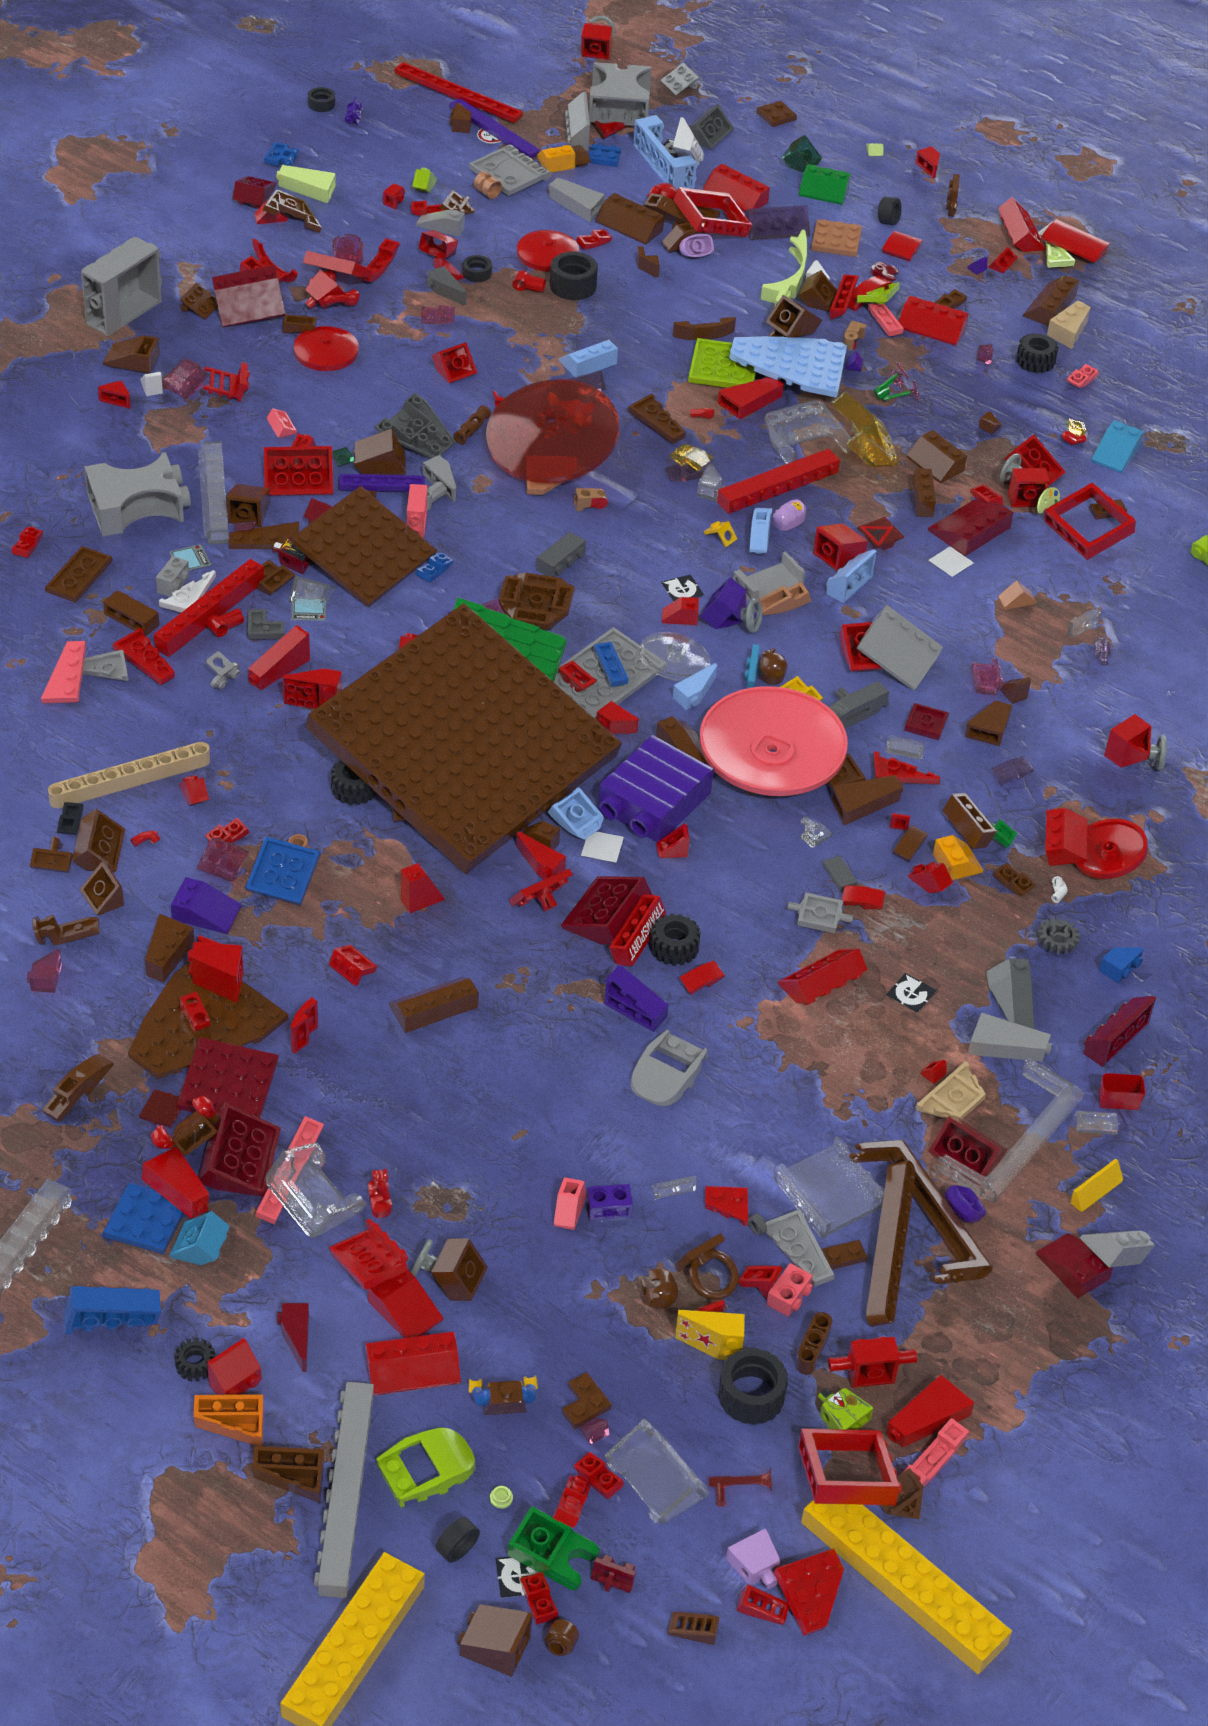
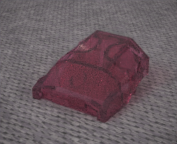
(184, 378)
(222, 859)

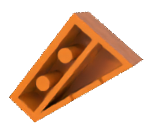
(231, 1416)

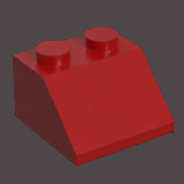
(234, 1370)

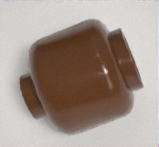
(561, 1637)

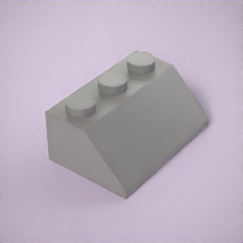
(1119, 1247)

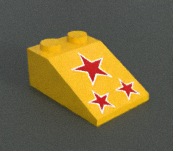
(711, 1332)

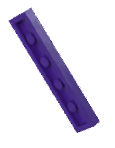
(379, 482)

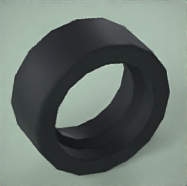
(321, 105)
(477, 275)
(457, 1539)

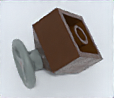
(456, 1268)

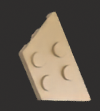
(954, 1095)

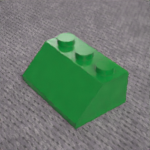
(824, 184)

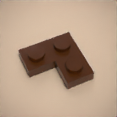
(590, 1401)

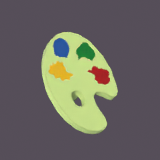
(1048, 498)

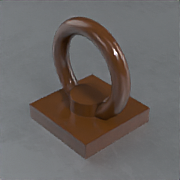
(702, 1255)

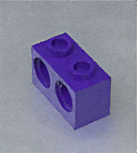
(609, 1202)

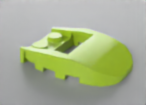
(448, 1454)

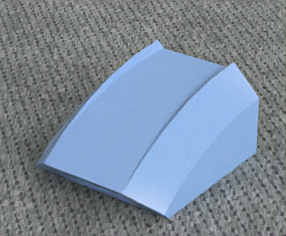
(577, 814)

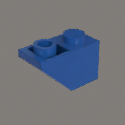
(1120, 962)

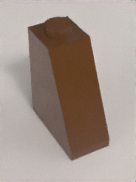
(990, 723)

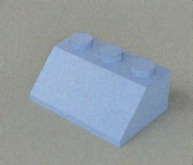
(590, 359)
(851, 576)

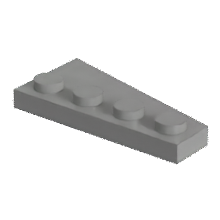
(800, 1246)

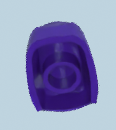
(965, 1203)

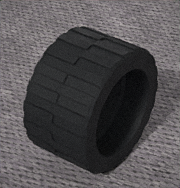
(573, 275)
(753, 1364)

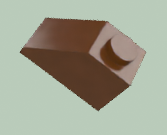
(544, 833)

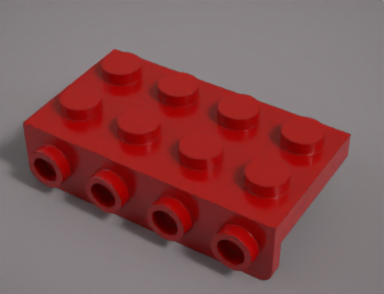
(370, 1256)

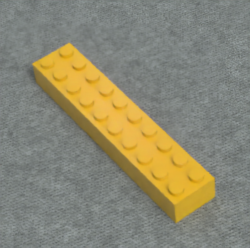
(910, 1581)

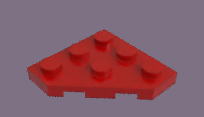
(811, 1588)

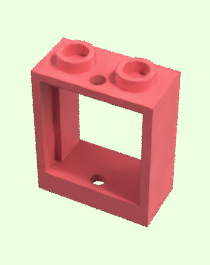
(417, 508)

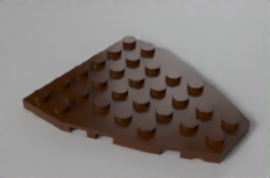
(167, 1040)

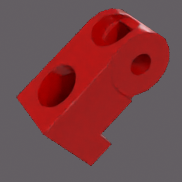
(194, 1011)

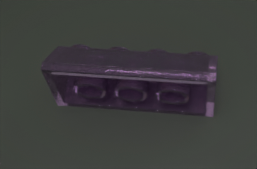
(778, 222)

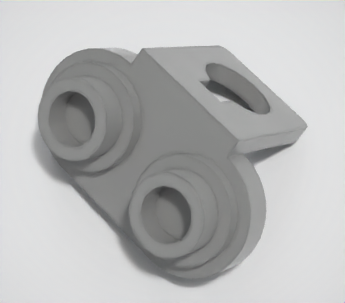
(230, 670)

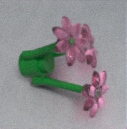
(883, 390)

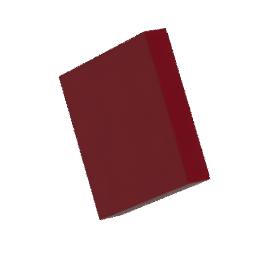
(926, 721)

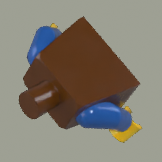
(504, 1396)

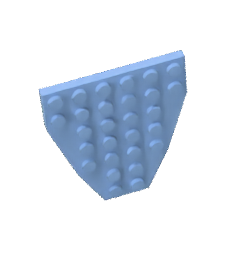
(803, 361)

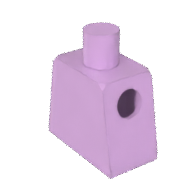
(755, 1559)

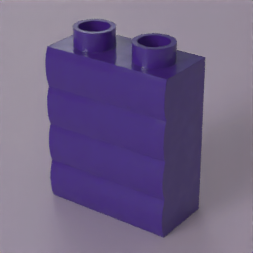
(655, 789)

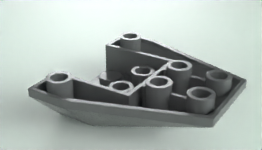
(419, 428)

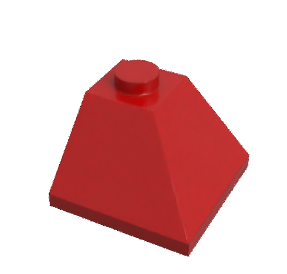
(454, 363)

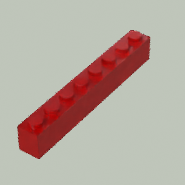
(778, 481)
(215, 601)

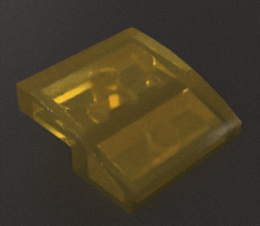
(694, 456)

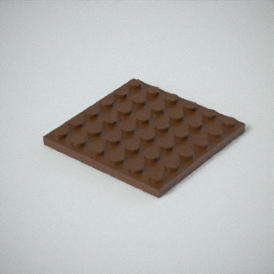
(363, 546)

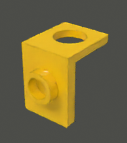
(721, 528)

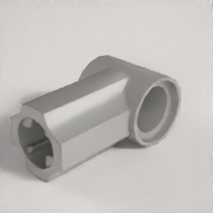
(435, 492)

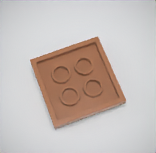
(836, 238)

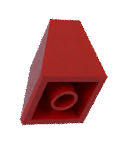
(838, 545)
(217, 968)

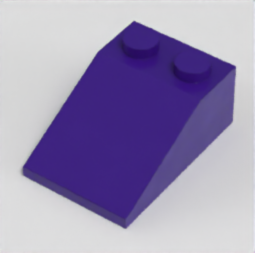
(204, 906)

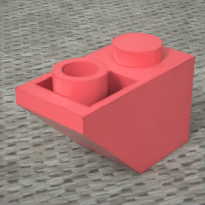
(569, 1203)

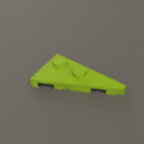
(879, 295)

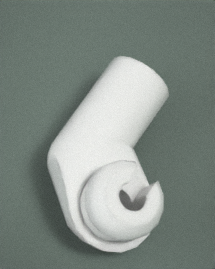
(1060, 889)

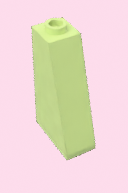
(307, 182)

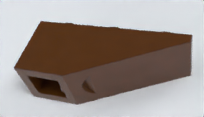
(665, 207)

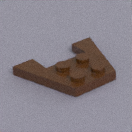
(292, 205)

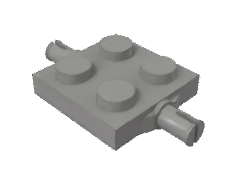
(820, 912)

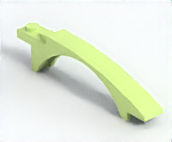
(789, 287)

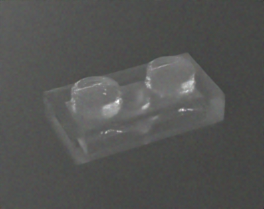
(1083, 622)
(1096, 1122)

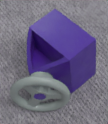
(728, 608)

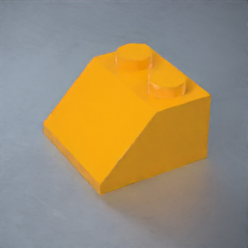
(557, 158)
(956, 857)

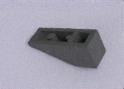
(446, 285)

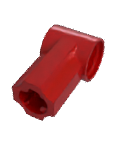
(525, 281)
(221, 624)

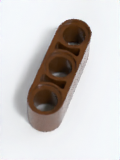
(808, 1349)

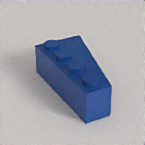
(110, 1308)

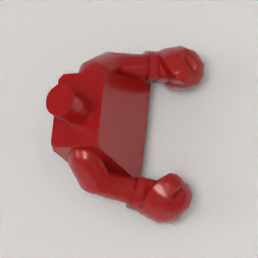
(326, 291)

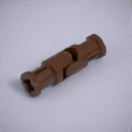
(472, 424)

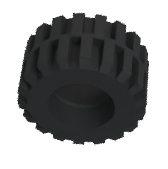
(1037, 353)
(349, 786)
(679, 950)

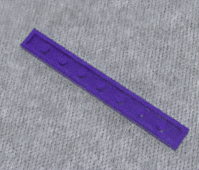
(498, 130)

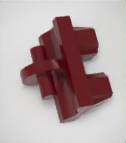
(613, 1575)

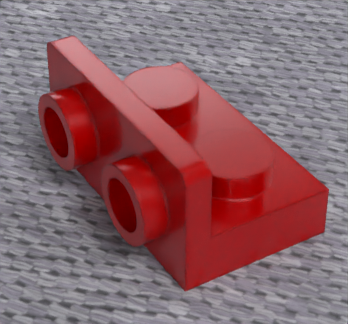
(351, 964)

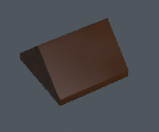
(103, 890)

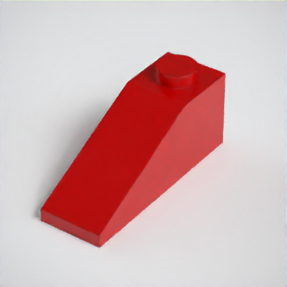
(540, 857)

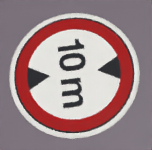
(487, 137)

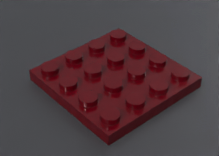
(228, 1076)

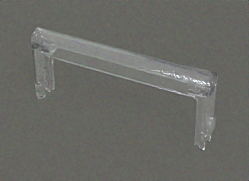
(996, 1183)

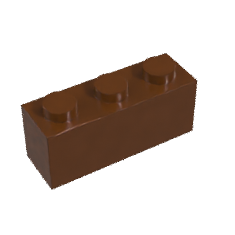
(924, 492)
(131, 612)
(969, 821)

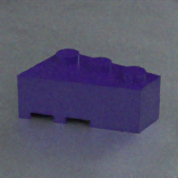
(634, 999)

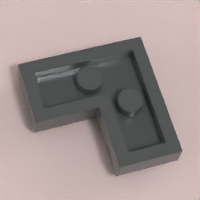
(260, 628)

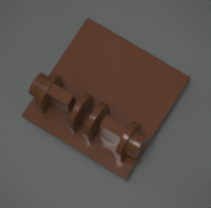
(199, 301)

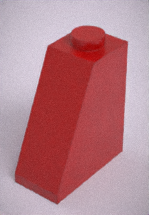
(418, 889)

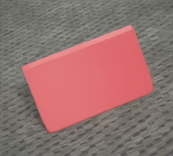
(281, 423)

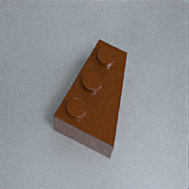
(167, 947)
(291, 1469)

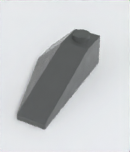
(1013, 990)

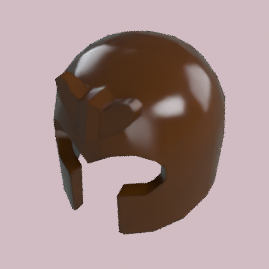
(772, 667)
(664, 1294)

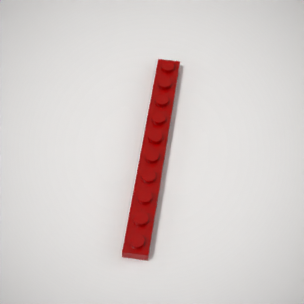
(457, 92)

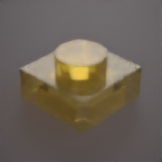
(1076, 427)

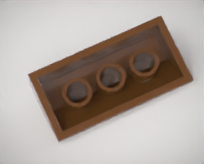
(630, 219)
(1053, 299)
(435, 1004)

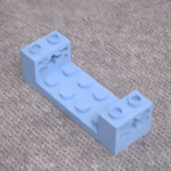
(648, 140)

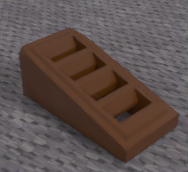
(298, 323)
(700, 1619)

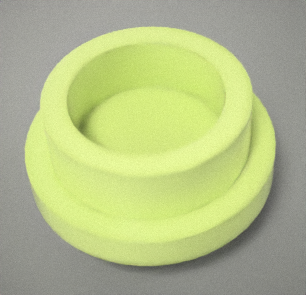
(501, 1497)

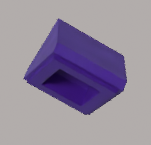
(979, 265)
(854, 362)

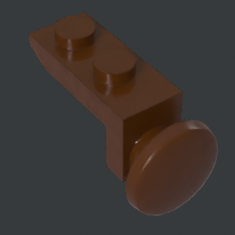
(64, 932)

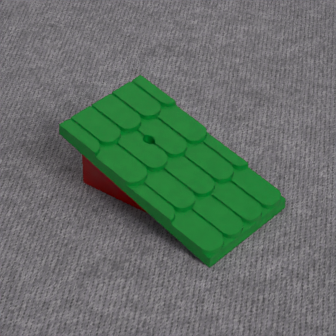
(537, 645)

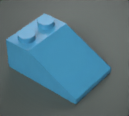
(1118, 446)

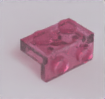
(987, 677)

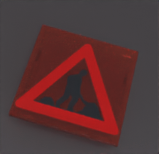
(881, 533)

